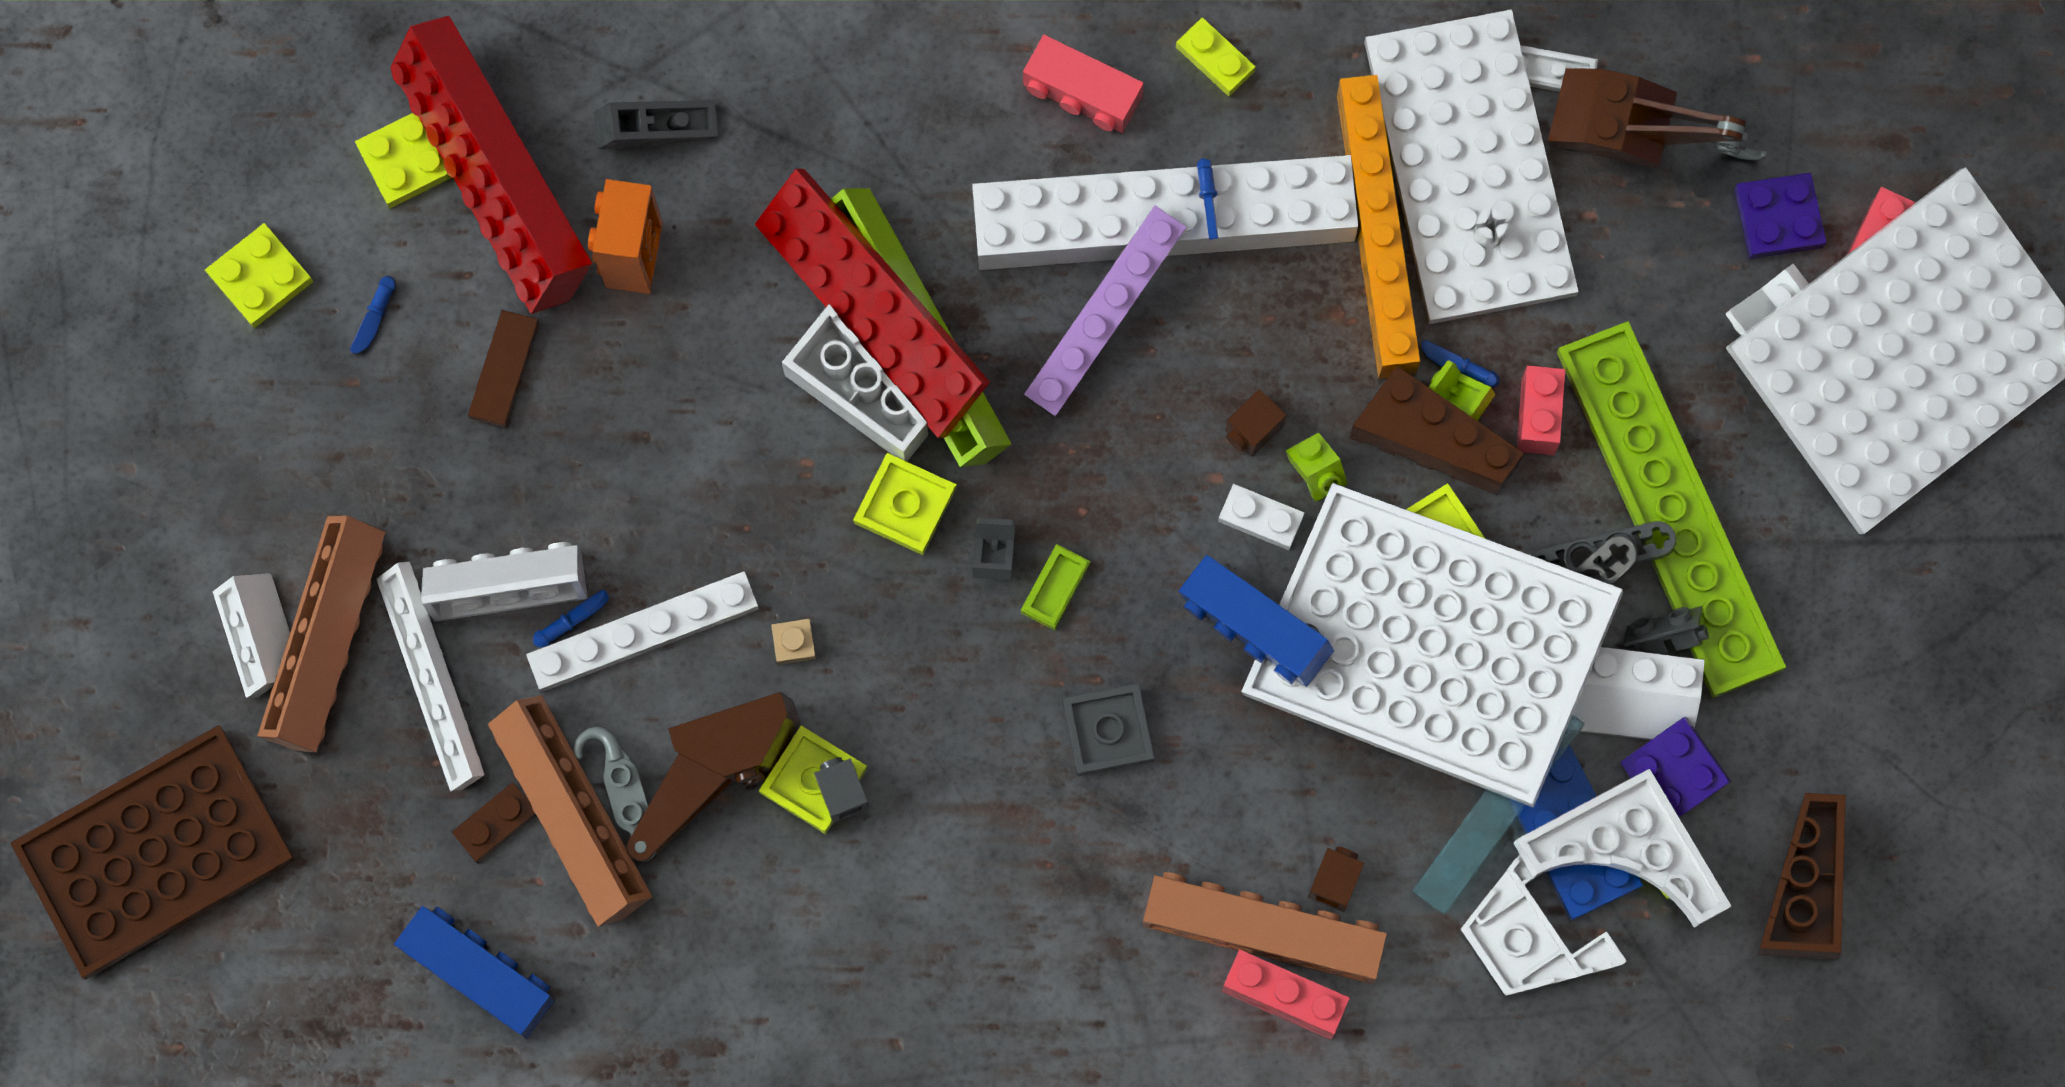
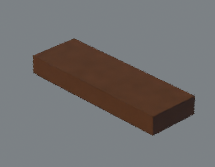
(503, 368)

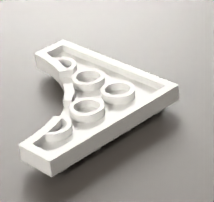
(1633, 832)

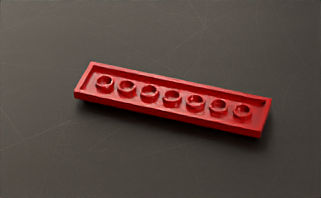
(872, 302)

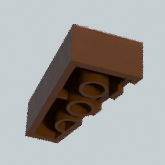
(1436, 434)
(1809, 896)

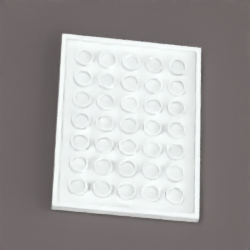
(1909, 350)
(1440, 643)

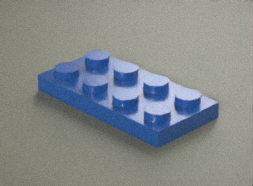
(1577, 886)

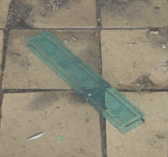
(1476, 840)

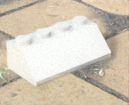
(503, 582)
(1639, 693)

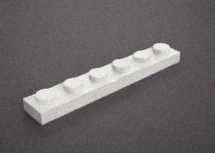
(642, 631)
(430, 677)

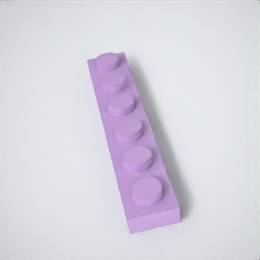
(1105, 310)

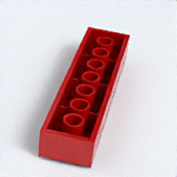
(490, 165)

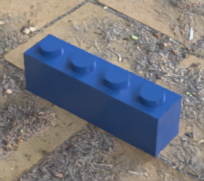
(1256, 621)
(474, 971)

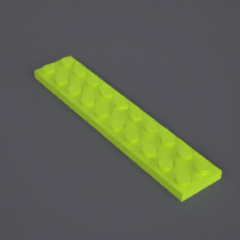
(1664, 486)

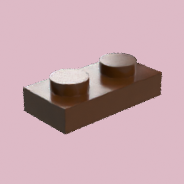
(494, 823)

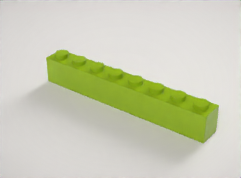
(978, 433)

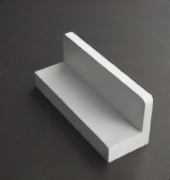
(253, 629)

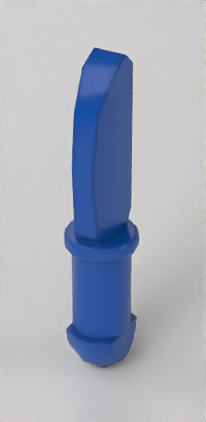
(1208, 192)
(373, 317)
(1441, 355)
(572, 618)

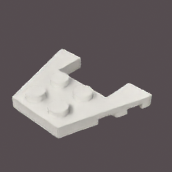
(1522, 944)

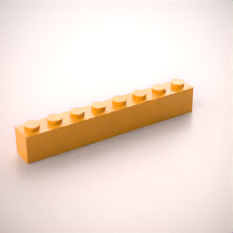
(1378, 226)

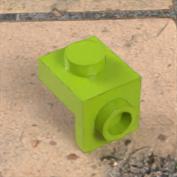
(1462, 390)
(1317, 465)

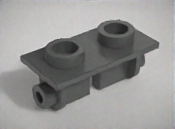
(1679, 625)

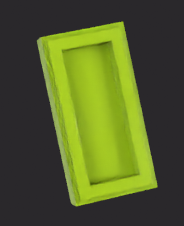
(1055, 587)

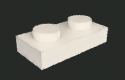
(1261, 517)

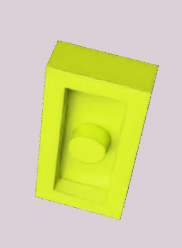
(1215, 57)

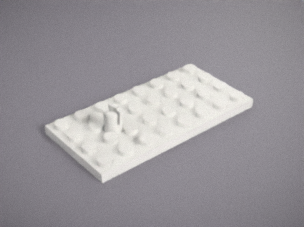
(1471, 167)

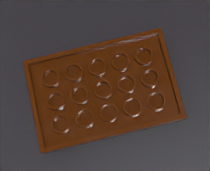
(152, 852)

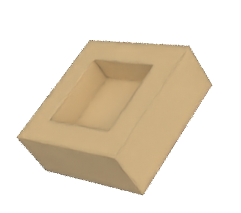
(793, 641)

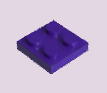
(1780, 215)
(1680, 765)

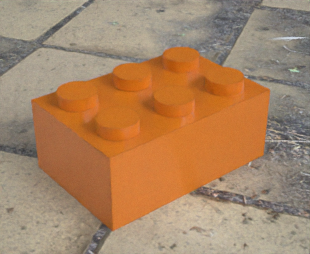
(626, 236)

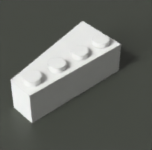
(853, 385)

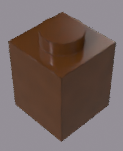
(1254, 423)
(1336, 878)

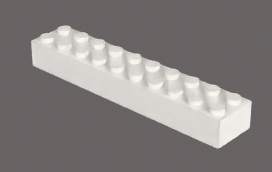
(1099, 213)

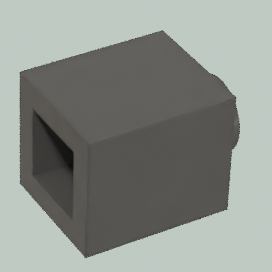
(841, 789)

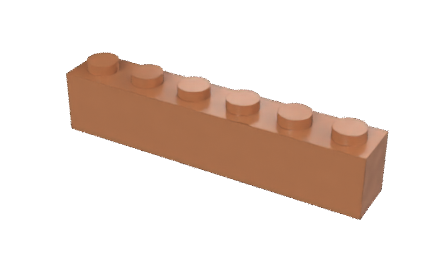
(322, 634)
(569, 810)
(1264, 929)

